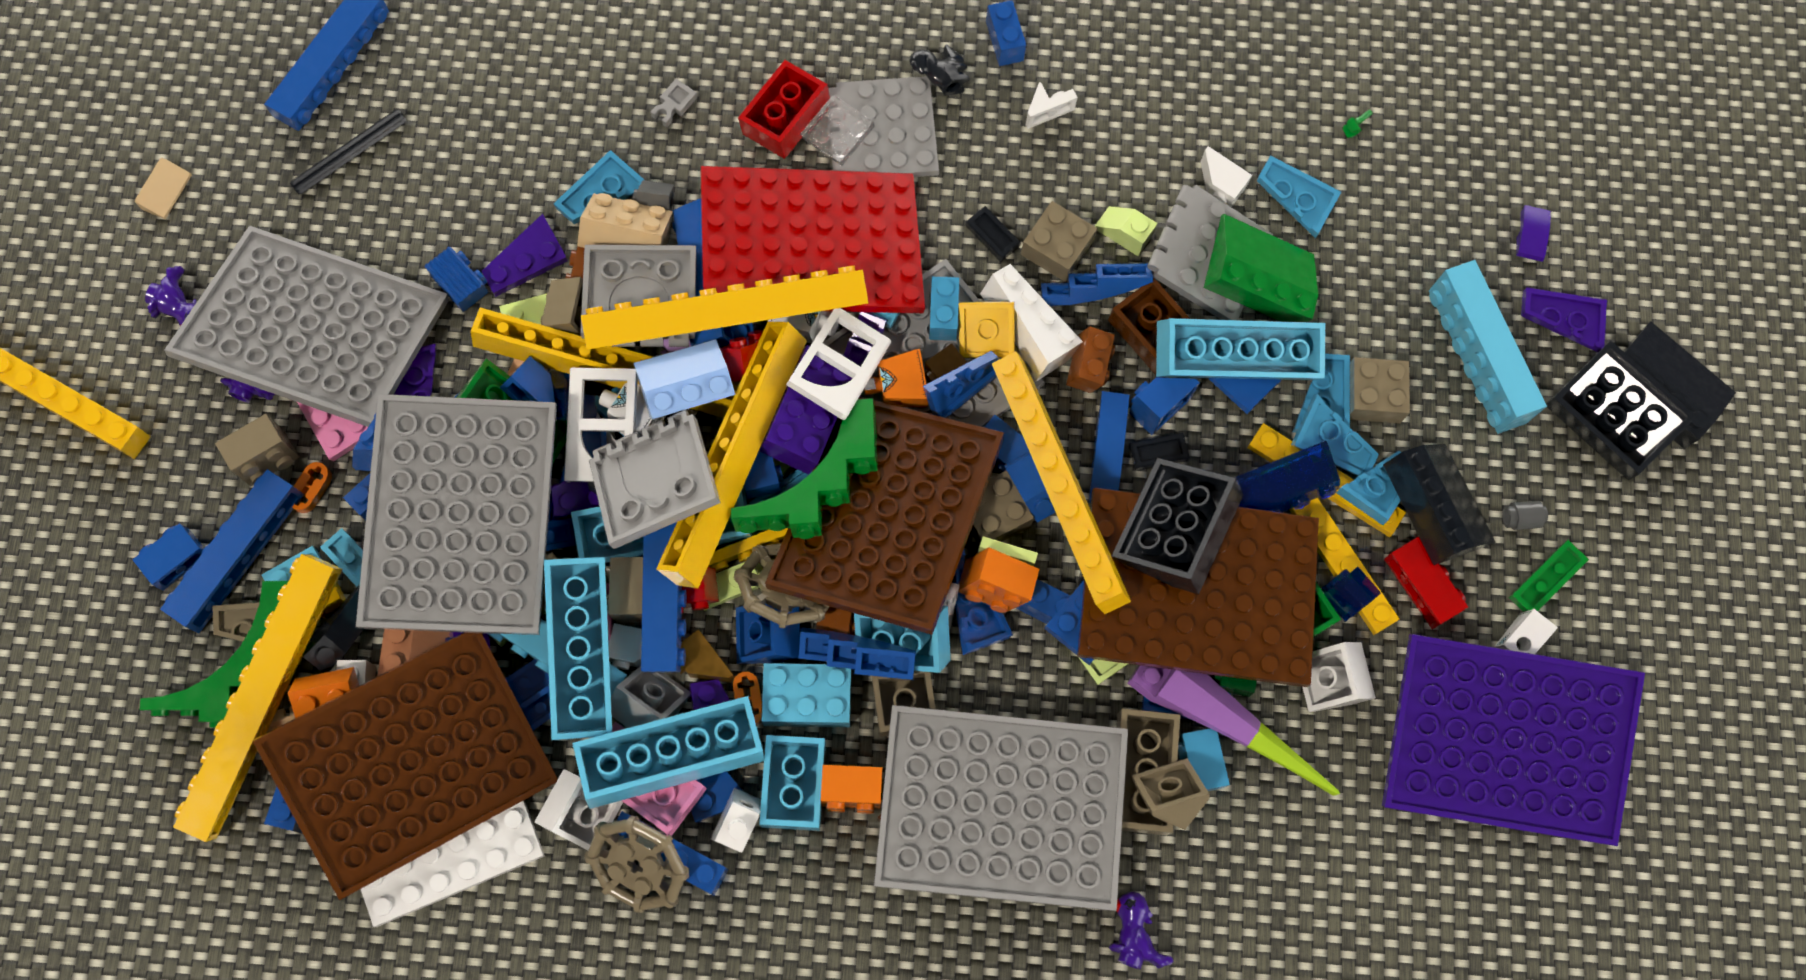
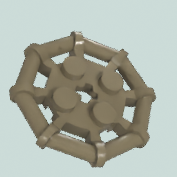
(777, 600)
(642, 845)

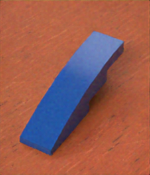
(1104, 283)
(1109, 441)
(858, 653)

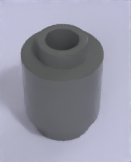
(1525, 515)

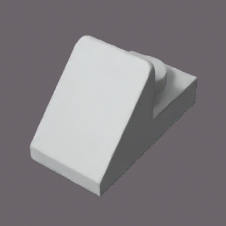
(1045, 108)

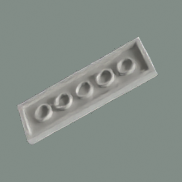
(457, 865)

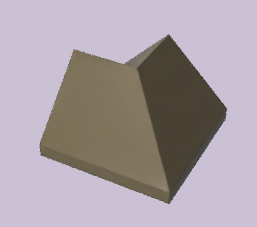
(1173, 792)

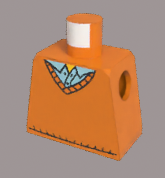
(900, 380)

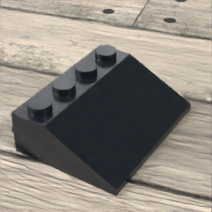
(1683, 378)
(1620, 411)
(1438, 502)
(1179, 524)

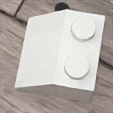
(1338, 677)
(569, 814)

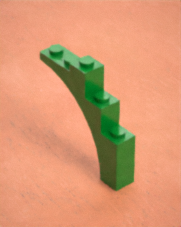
(827, 485)
(211, 695)

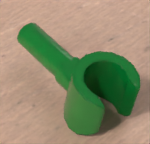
(1352, 125)

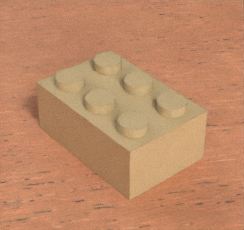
(623, 223)

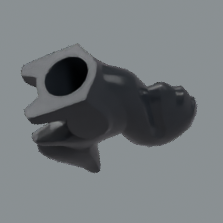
(944, 72)

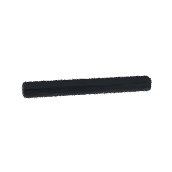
(348, 151)

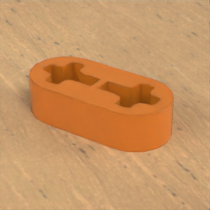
(312, 488)
(755, 693)

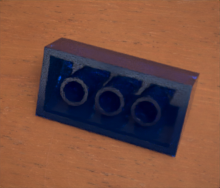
(1291, 480)

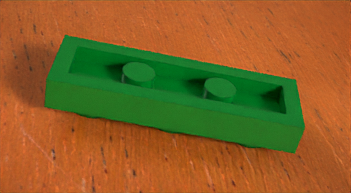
(1548, 577)

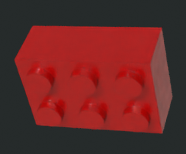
(783, 109)

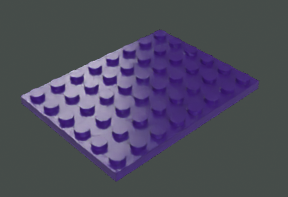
(1513, 739)

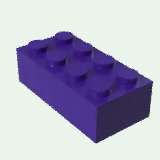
(800, 425)

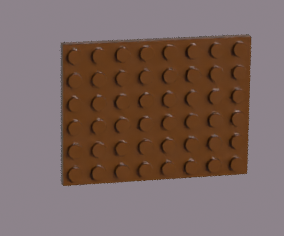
(904, 526)
(1245, 621)
(406, 762)

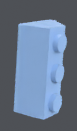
(684, 379)

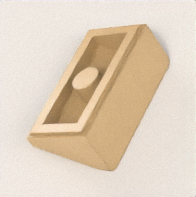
(162, 188)

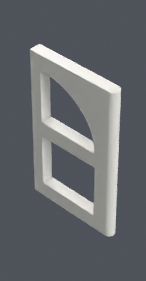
(842, 398)
(577, 457)

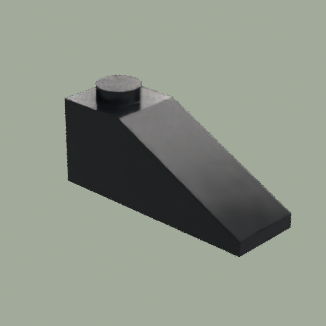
(335, 635)

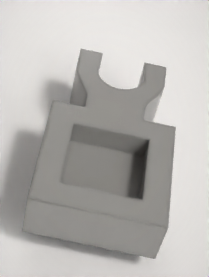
(675, 99)

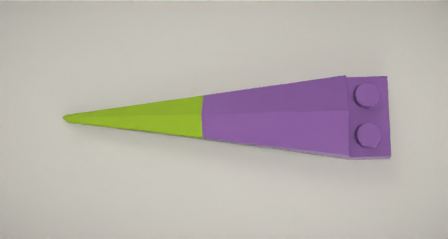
(1209, 704)

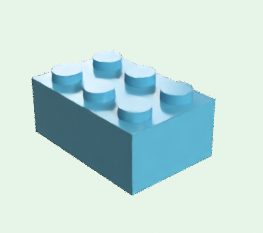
(931, 650)
(806, 695)
(792, 782)

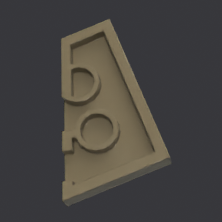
(234, 620)

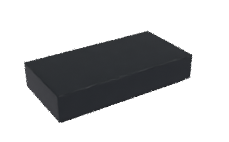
(992, 233)
(1168, 447)

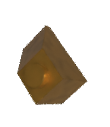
(703, 661)

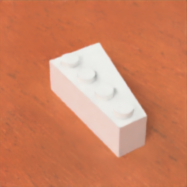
(1039, 332)

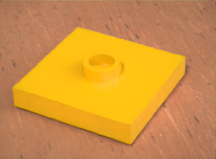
(986, 328)

